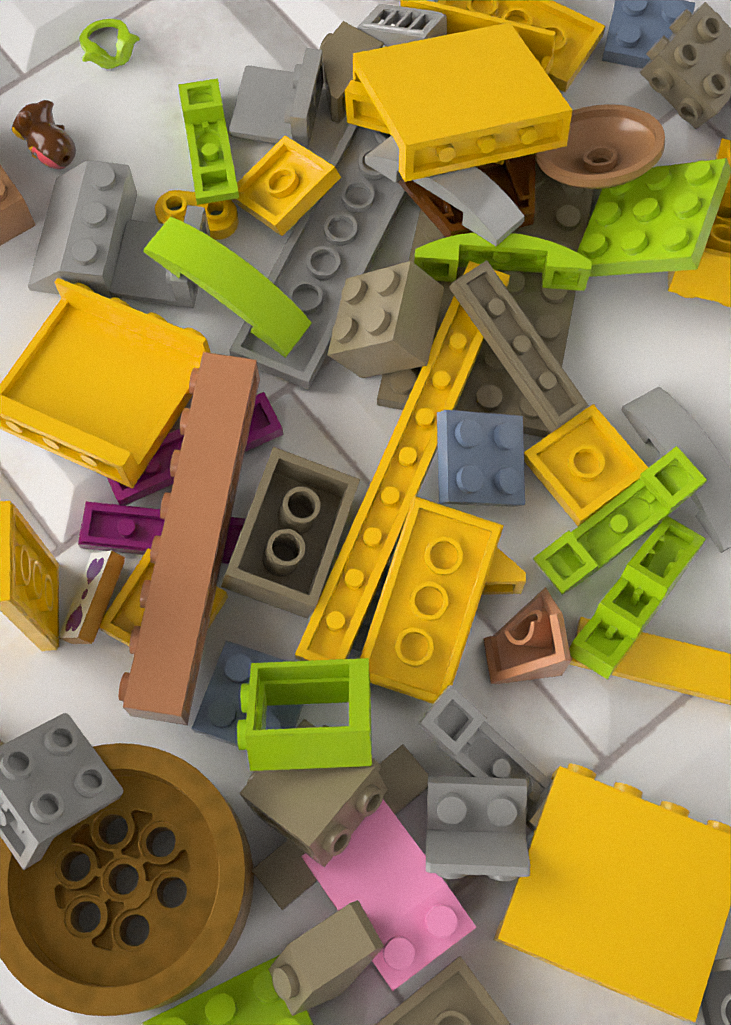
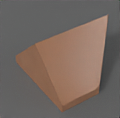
(529, 644)

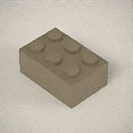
(291, 533)

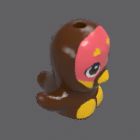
(43, 137)

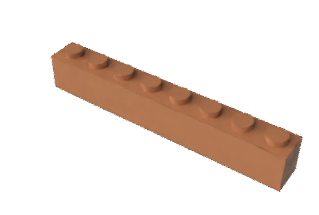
(192, 541)

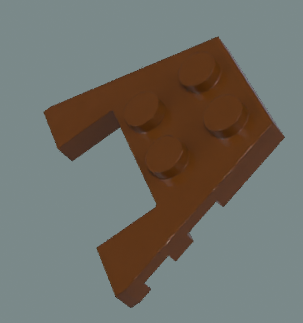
(514, 177)

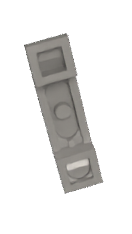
(483, 203)
(667, 425)
(481, 750)

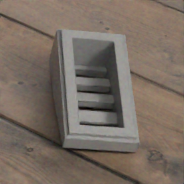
(410, 24)

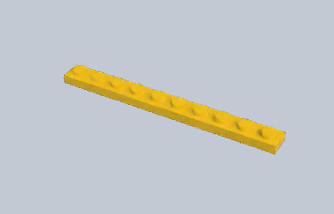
(391, 491)

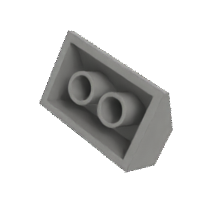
(84, 227)

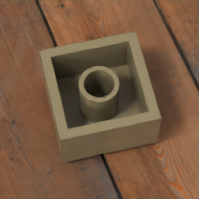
(386, 320)

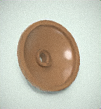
(605, 147)

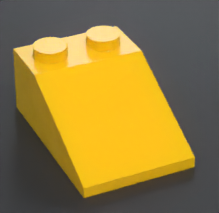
(713, 274)

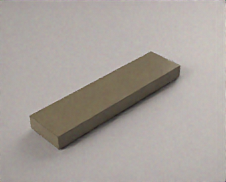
(518, 346)
(285, 871)

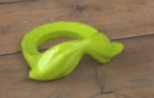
(99, 56)

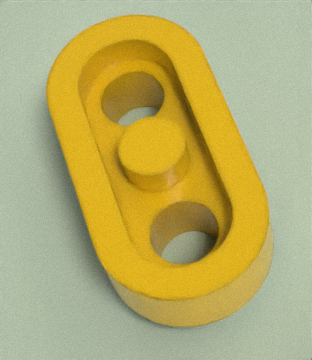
(220, 225)

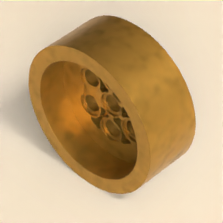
(185, 944)

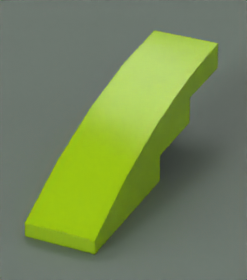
(636, 597)

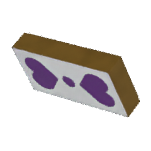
(92, 597)

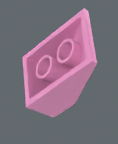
(405, 904)

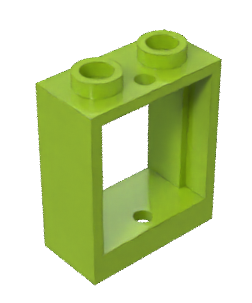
(307, 684)

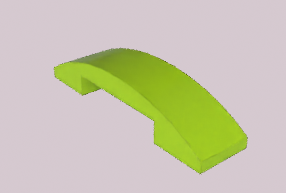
(208, 142)
(518, 252)
(230, 281)
(621, 521)

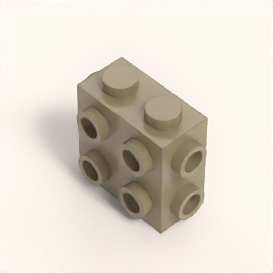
(693, 65)
(317, 805)

